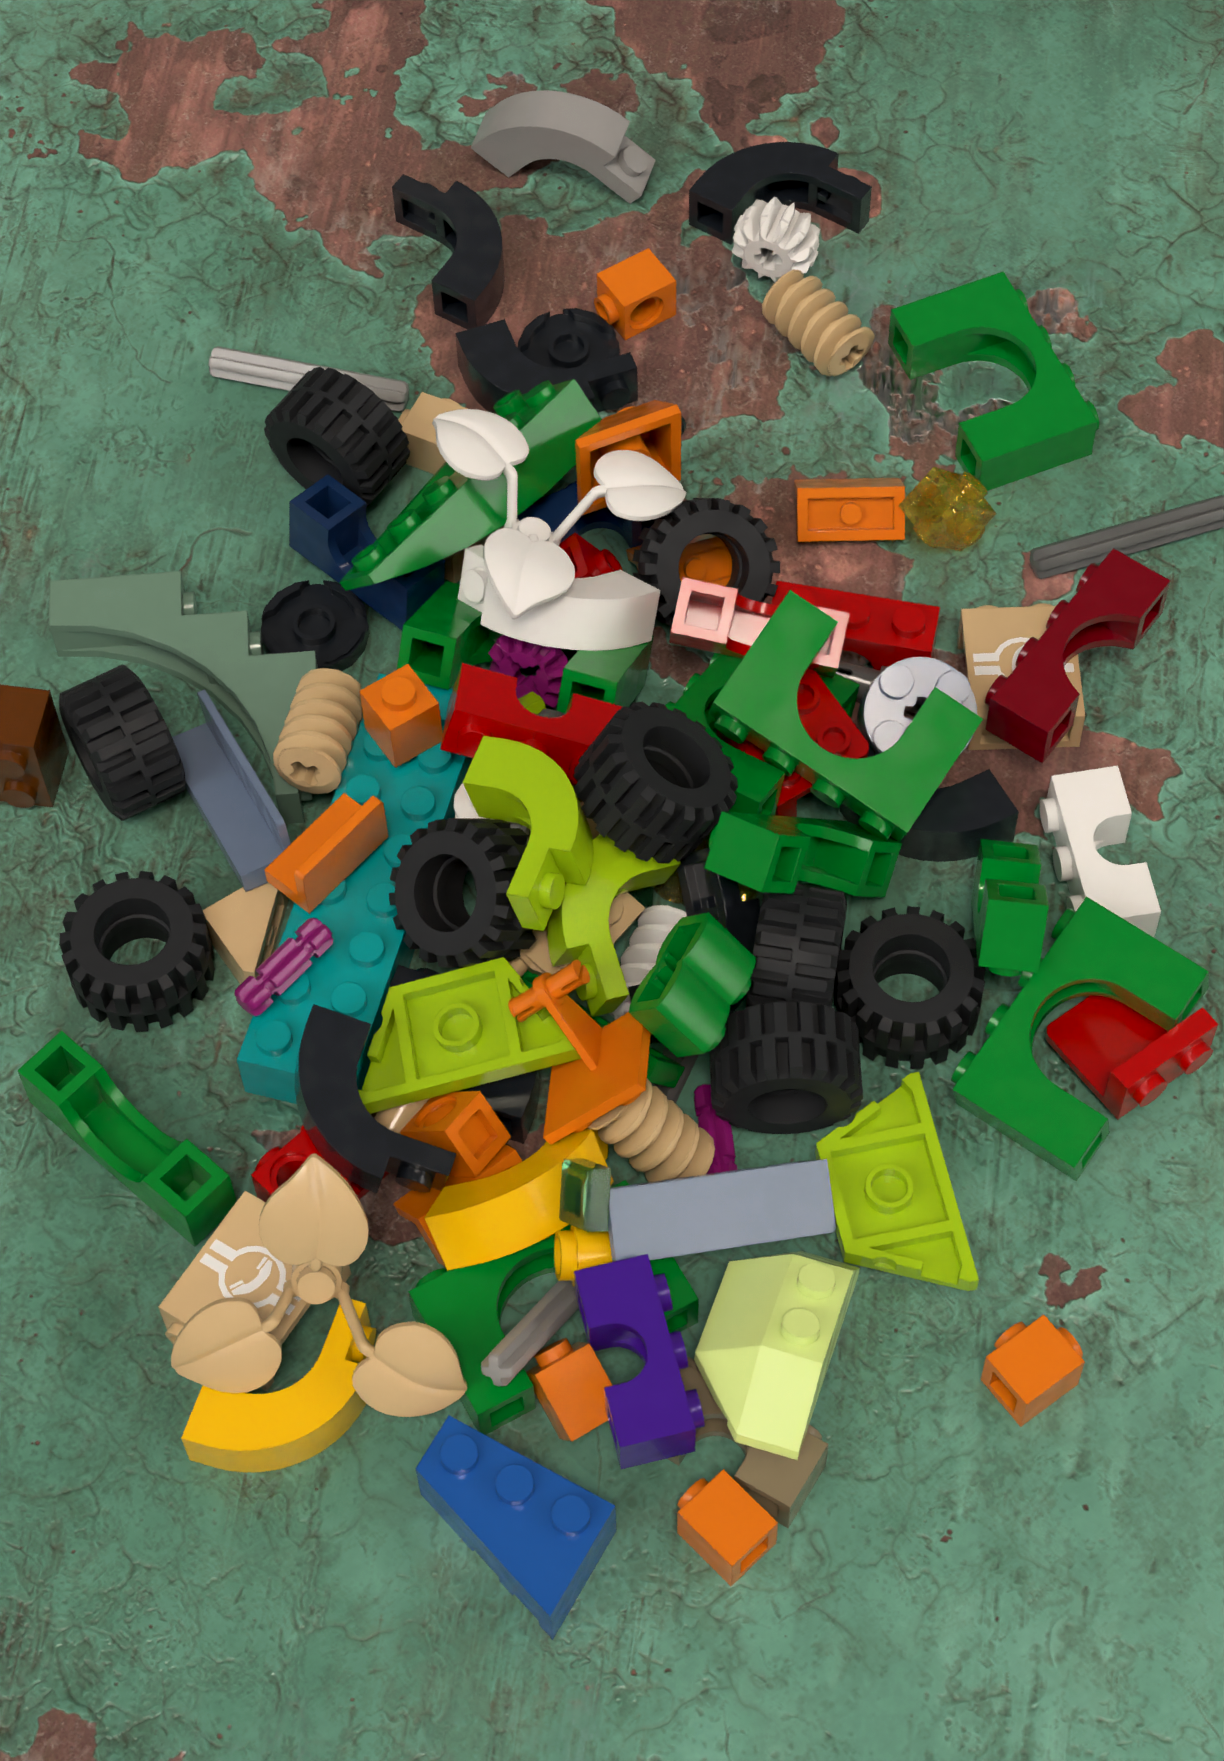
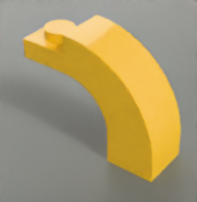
(509, 1209)
(284, 1426)

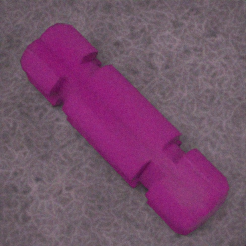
(283, 966)
(718, 1129)

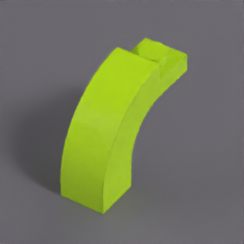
(531, 789)
(581, 922)

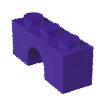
(625, 1309)

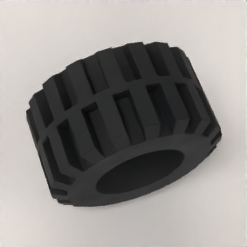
(337, 430)
(730, 522)
(122, 742)
(655, 782)
(431, 892)
(129, 912)
(798, 946)
(917, 947)
(786, 1068)

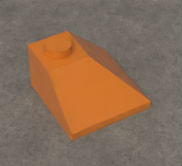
(647, 429)

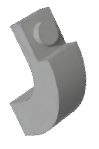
(564, 129)

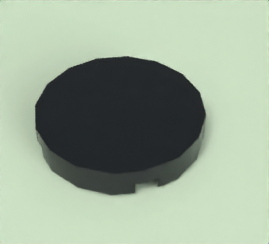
(568, 339)
(316, 620)

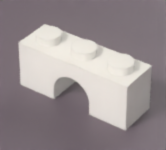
(1088, 813)

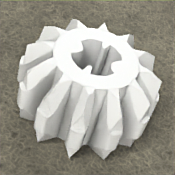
(775, 239)

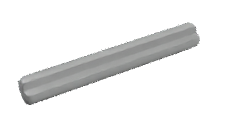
(286, 373)

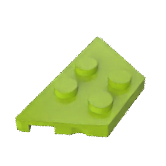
(456, 1036)
(896, 1193)

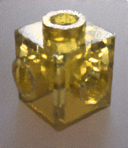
(948, 509)

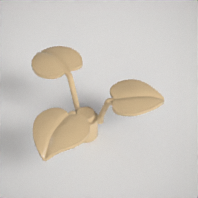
(318, 1229)

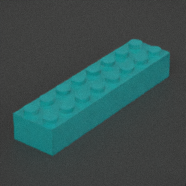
(366, 945)

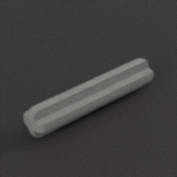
(530, 1334)

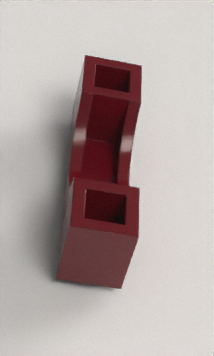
(1111, 608)

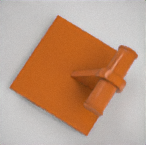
(612, 1055)

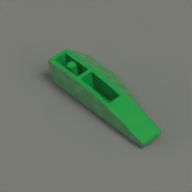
(460, 510)

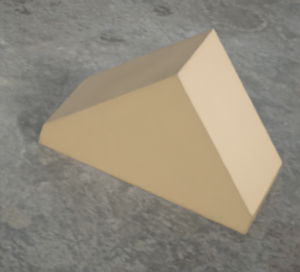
(246, 927)

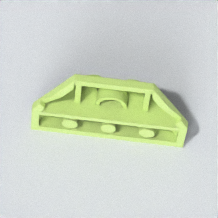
(773, 1344)

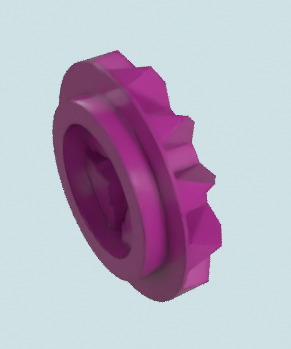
(512, 654)

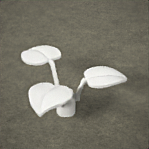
(525, 554)

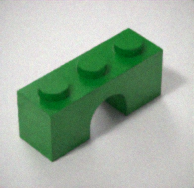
(1009, 907)

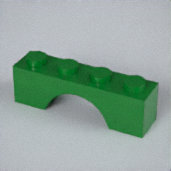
(779, 851)
(162, 1172)

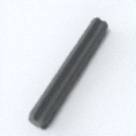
(1128, 537)

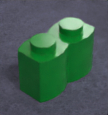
(693, 985)

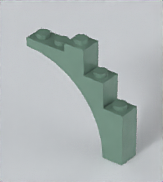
(158, 625)

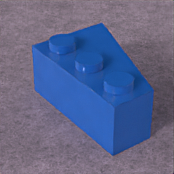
(518, 1517)

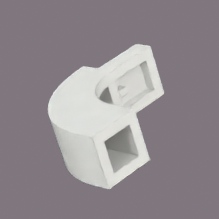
(591, 616)

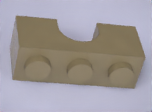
(769, 1478)

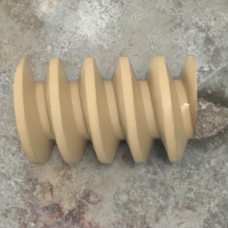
(816, 323)
(319, 731)
(657, 1137)

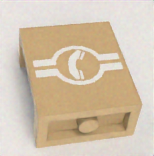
(991, 647)
(235, 1266)

